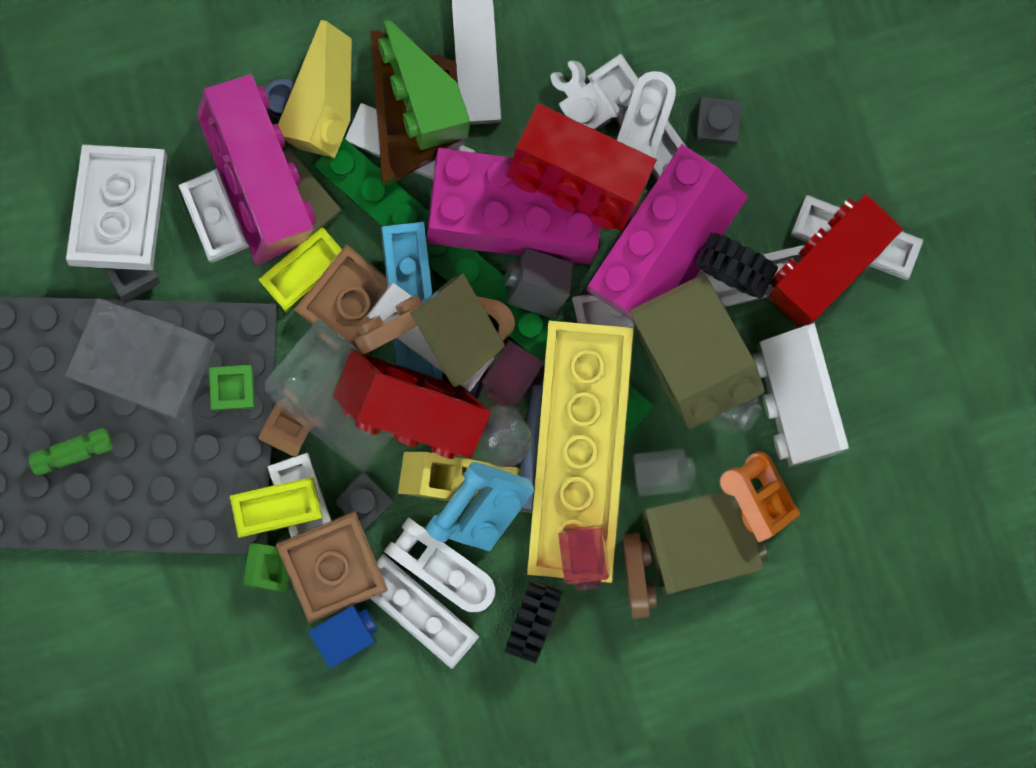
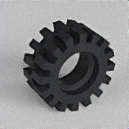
(736, 265)
(533, 621)

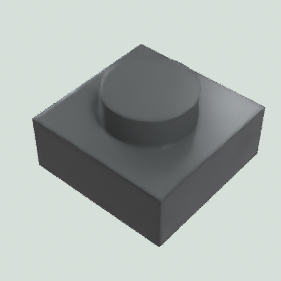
(718, 121)
(131, 282)
(365, 499)

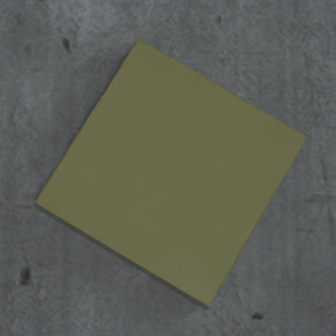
(457, 330)

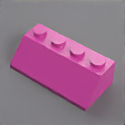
(254, 167)
(668, 232)

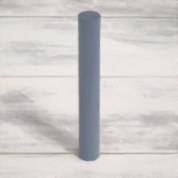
(528, 465)

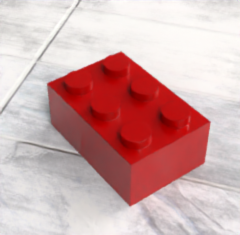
(579, 168)
(832, 260)
(410, 406)

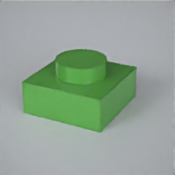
(232, 387)
(265, 568)

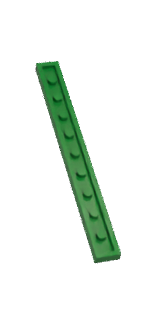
(392, 205)

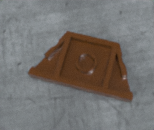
(397, 151)

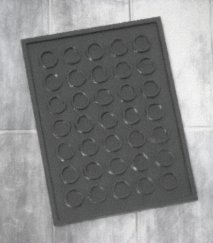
(164, 478)

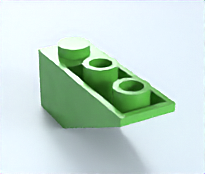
(429, 94)

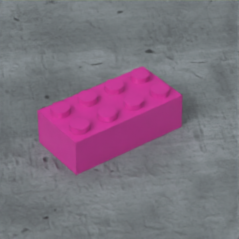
(485, 211)

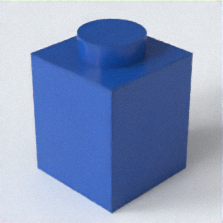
(344, 635)

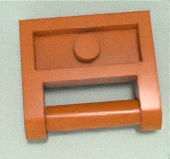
(763, 510)

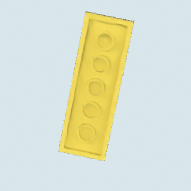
(580, 438)

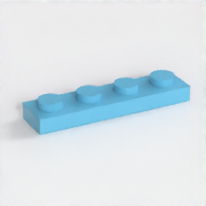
(409, 269)

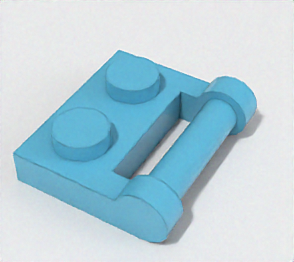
(488, 513)

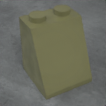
(696, 352)
(701, 542)

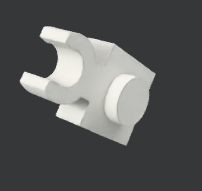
(584, 102)

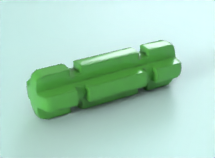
(70, 451)

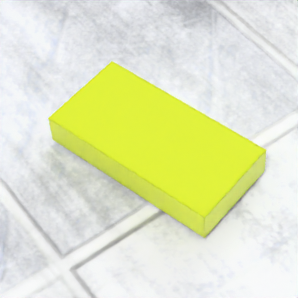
(300, 269)
(276, 507)

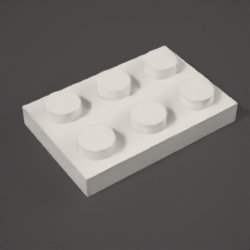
(116, 207)

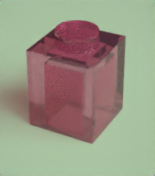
(512, 376)
(584, 556)

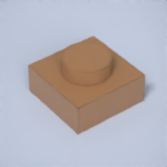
(283, 432)

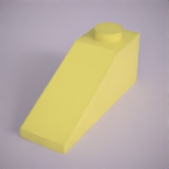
(321, 96)
(436, 476)

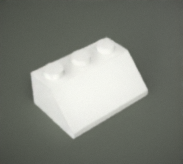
(800, 396)

